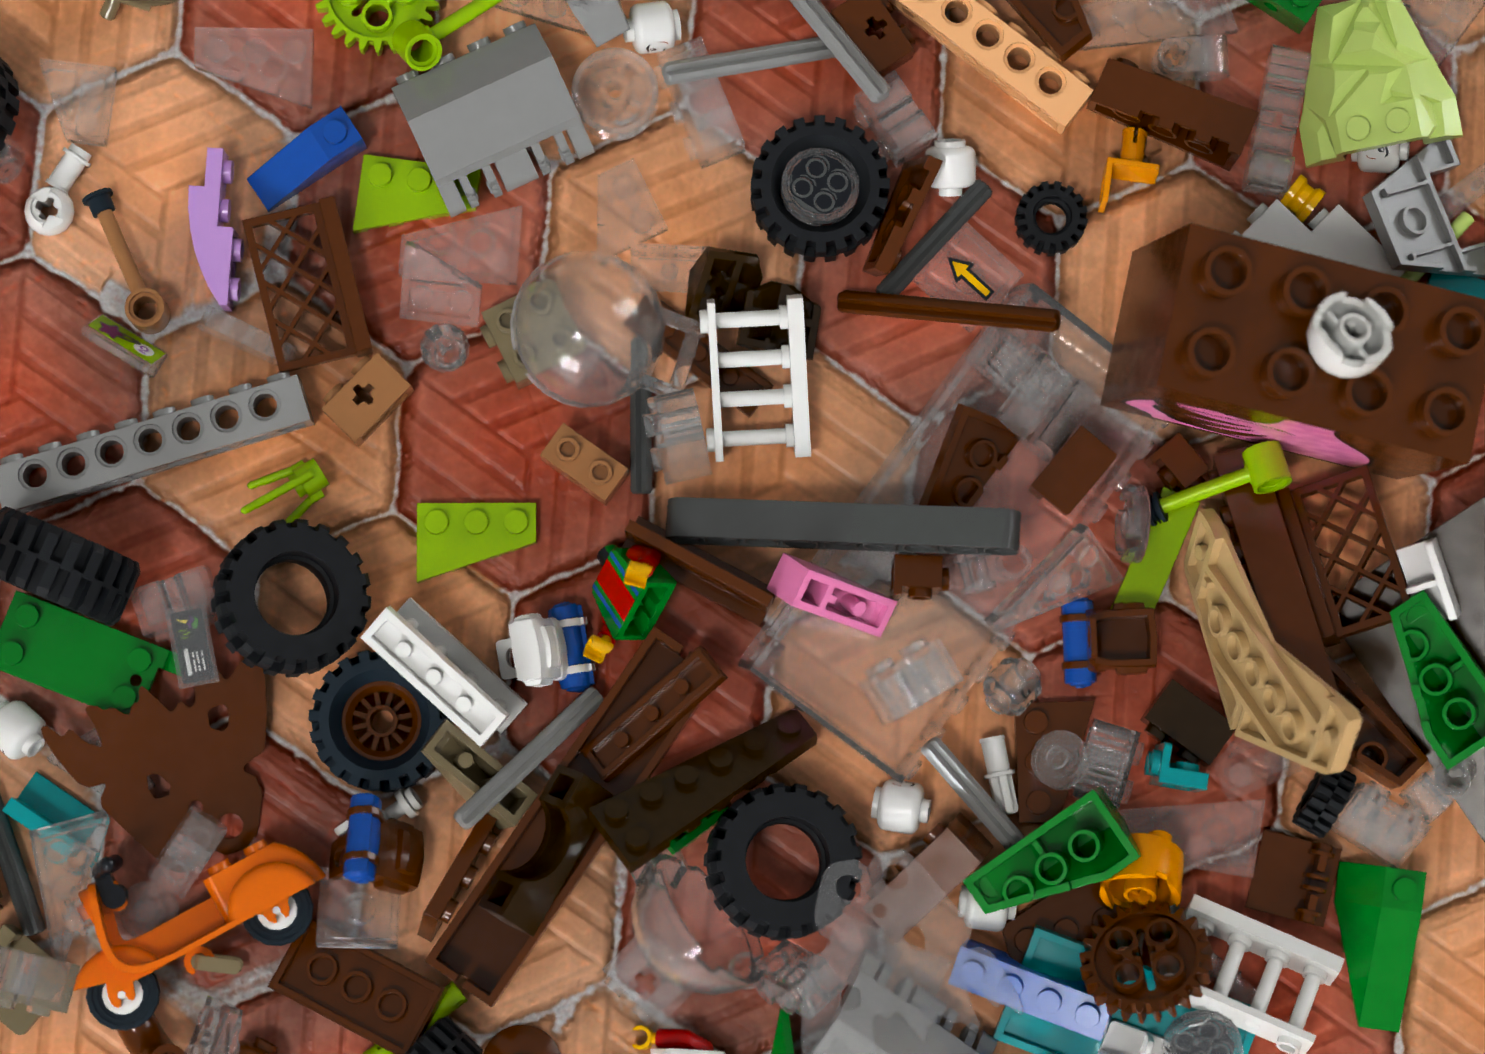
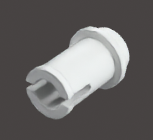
(69, 168)

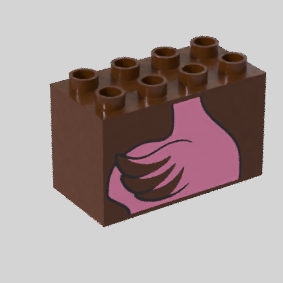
(1221, 346)

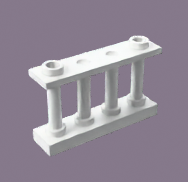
(791, 395)
(444, 671)
(1279, 952)

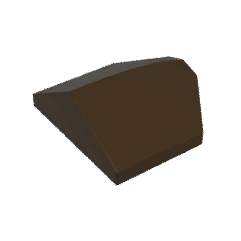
(721, 277)
(769, 297)

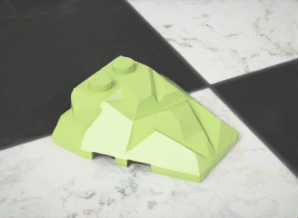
(1372, 84)

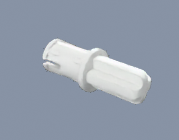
(999, 773)

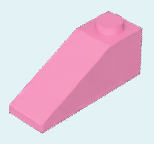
(830, 595)

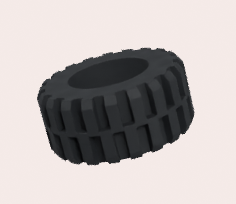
(65, 567)
(335, 570)
(728, 850)

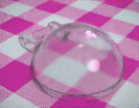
(596, 330)
(686, 933)

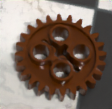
(1107, 969)

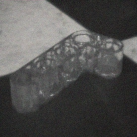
(1274, 131)

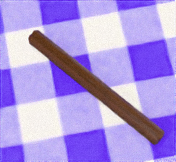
(949, 311)

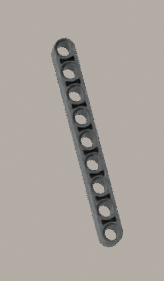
(843, 526)

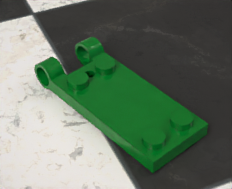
(77, 654)

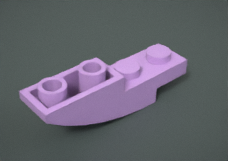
(215, 245)

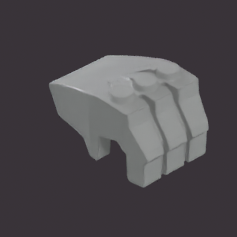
(600, 18)

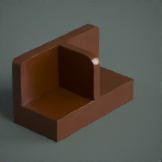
(1073, 471)

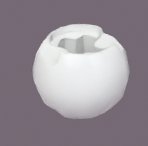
(53, 224)

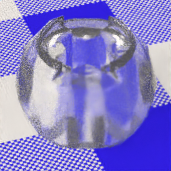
(438, 337)

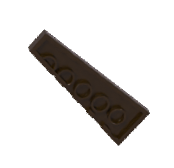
(653, 813)

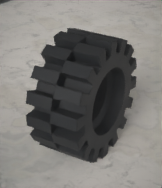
(1050, 195)
(1323, 802)

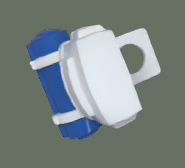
(548, 649)

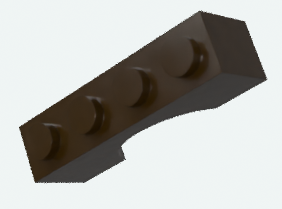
(526, 893)

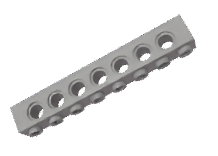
(290, 415)

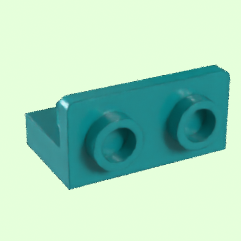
(1178, 776)

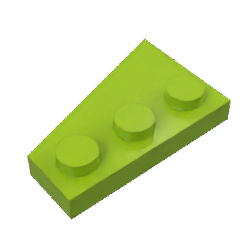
(400, 192)
(469, 533)

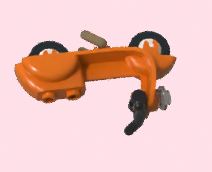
(261, 891)

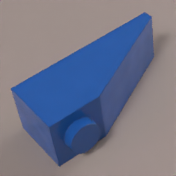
(307, 159)

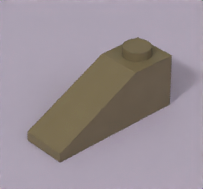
(471, 767)

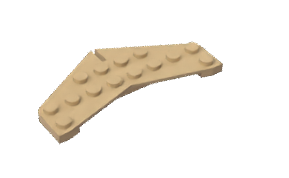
(1262, 685)

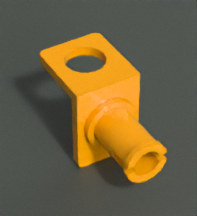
(1129, 166)

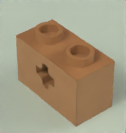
(363, 419)
(584, 464)

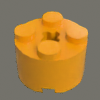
(1152, 877)

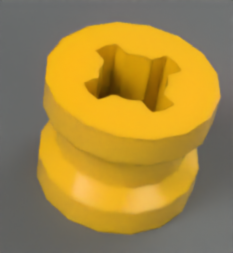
(1302, 198)

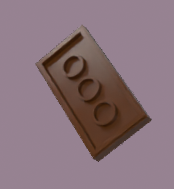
(359, 991)

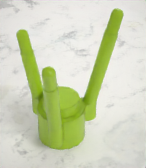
(304, 478)

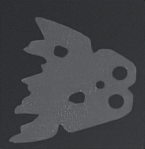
(884, 967)

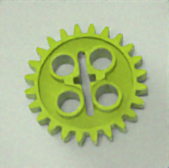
(360, 30)

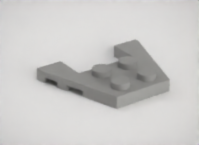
(1414, 220)

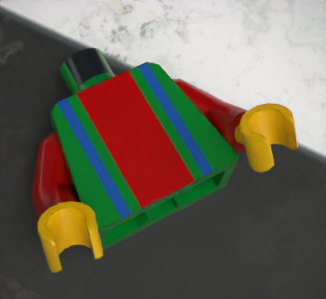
(629, 595)

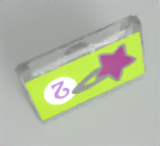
(125, 345)

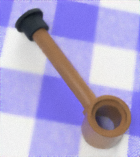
(102, 208)

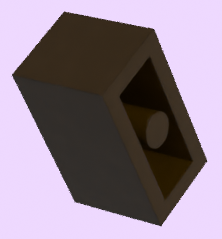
(1187, 724)

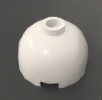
(1349, 336)

